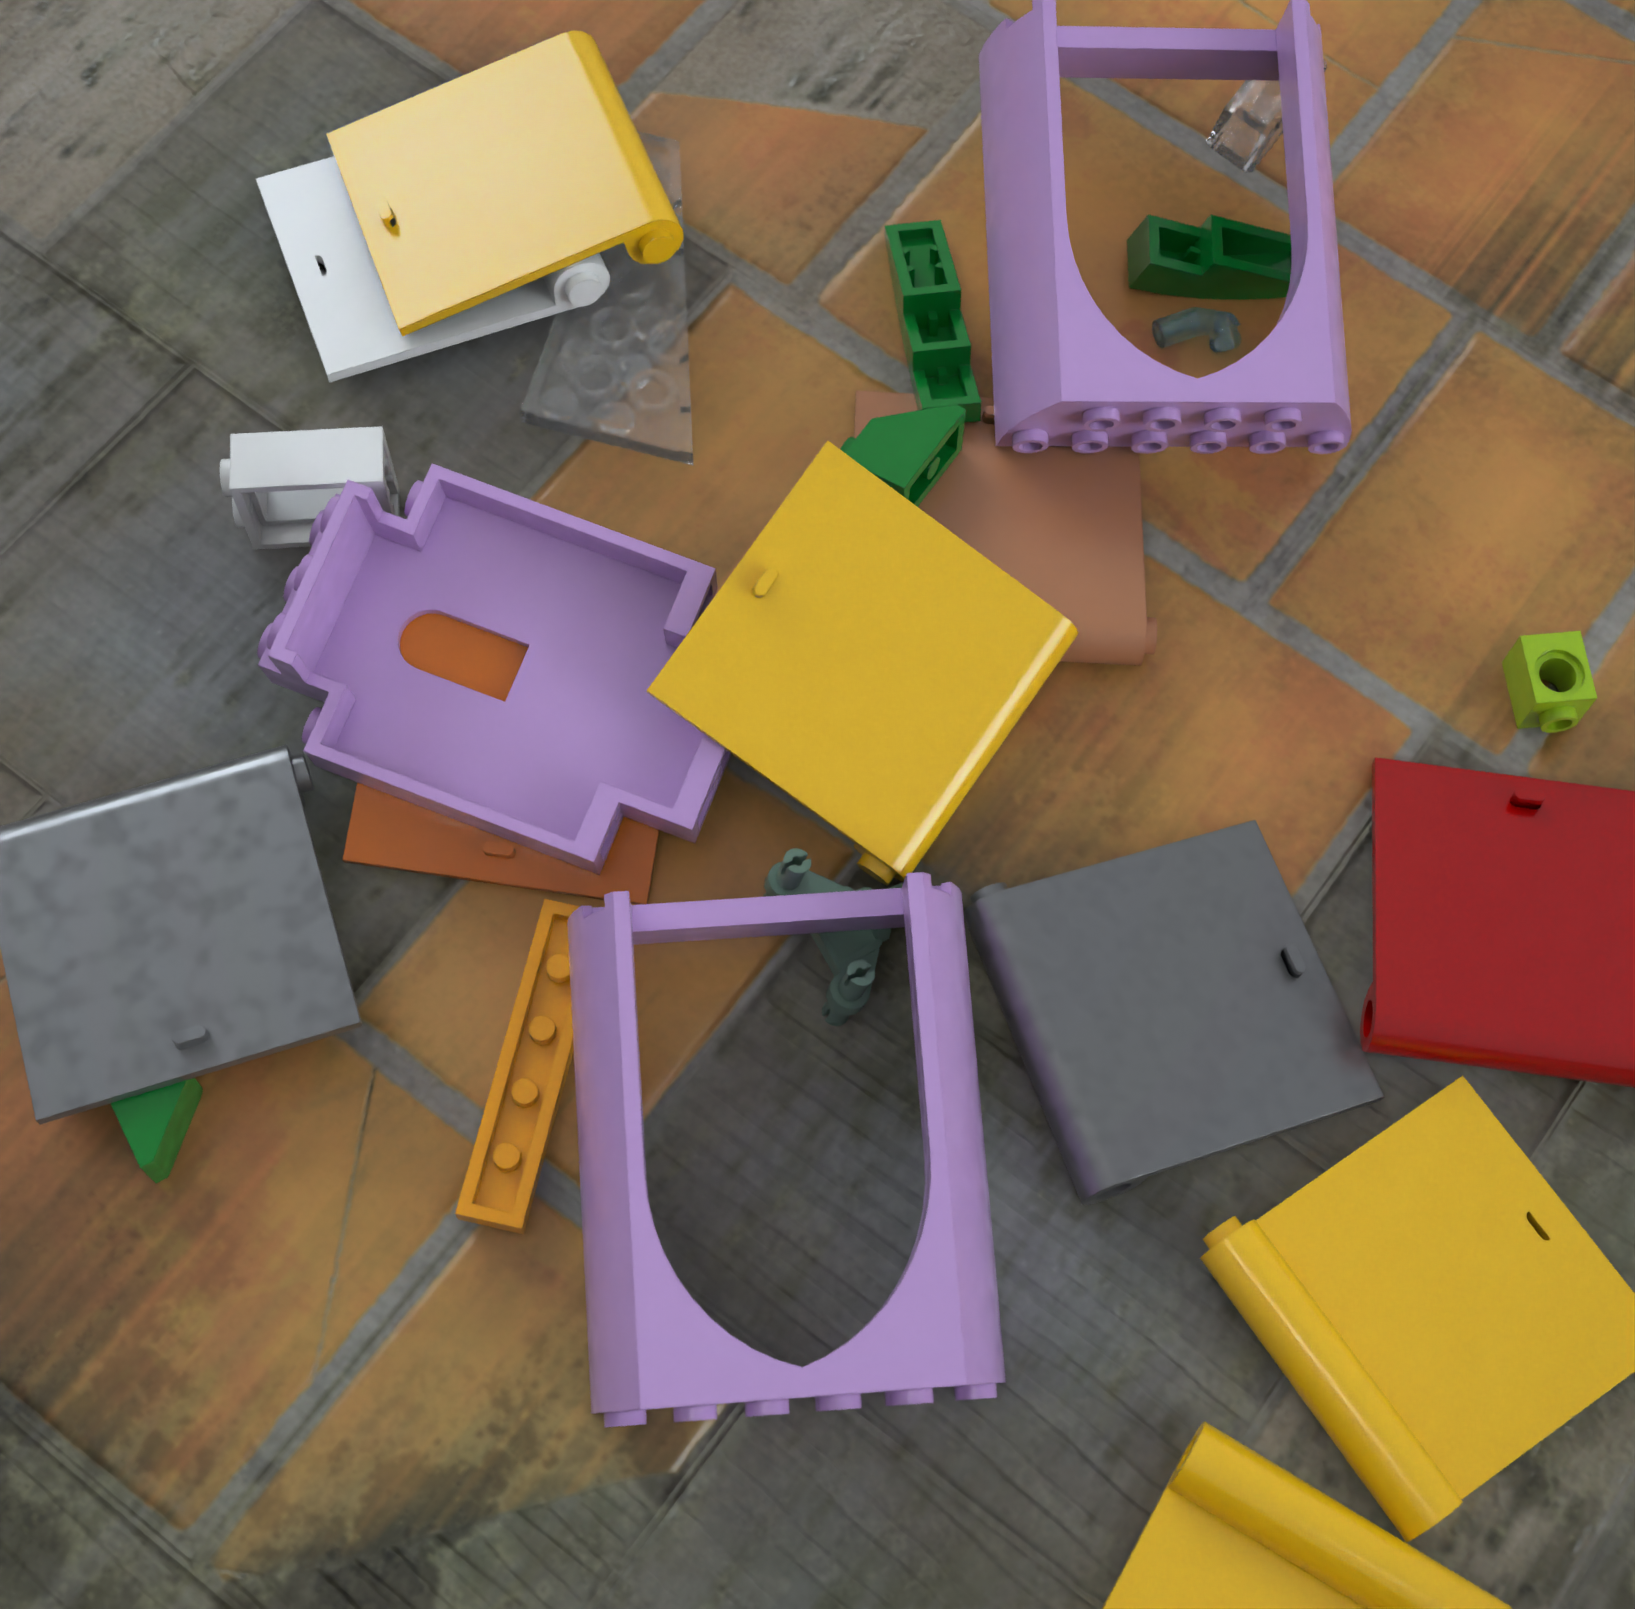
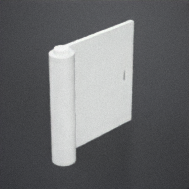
(348, 302)

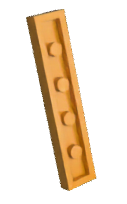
(525, 1084)

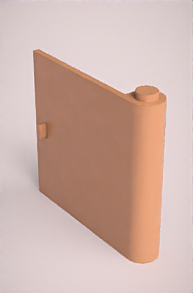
(1053, 523)

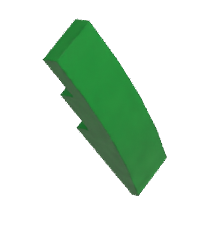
(931, 317)

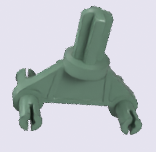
(848, 953)

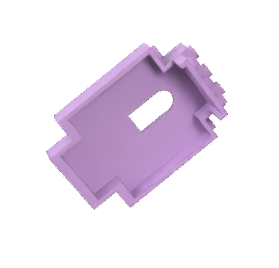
(577, 729)

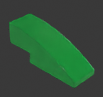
(1209, 261)

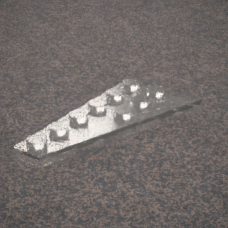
(623, 361)

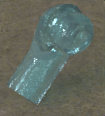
(1195, 322)

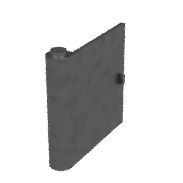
(168, 933)
(1168, 1007)

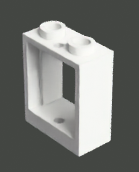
(290, 476)

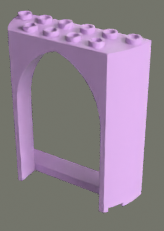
(1055, 355)
(643, 1327)

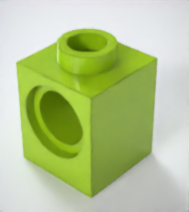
(1559, 660)

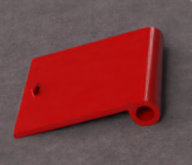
(1502, 923)

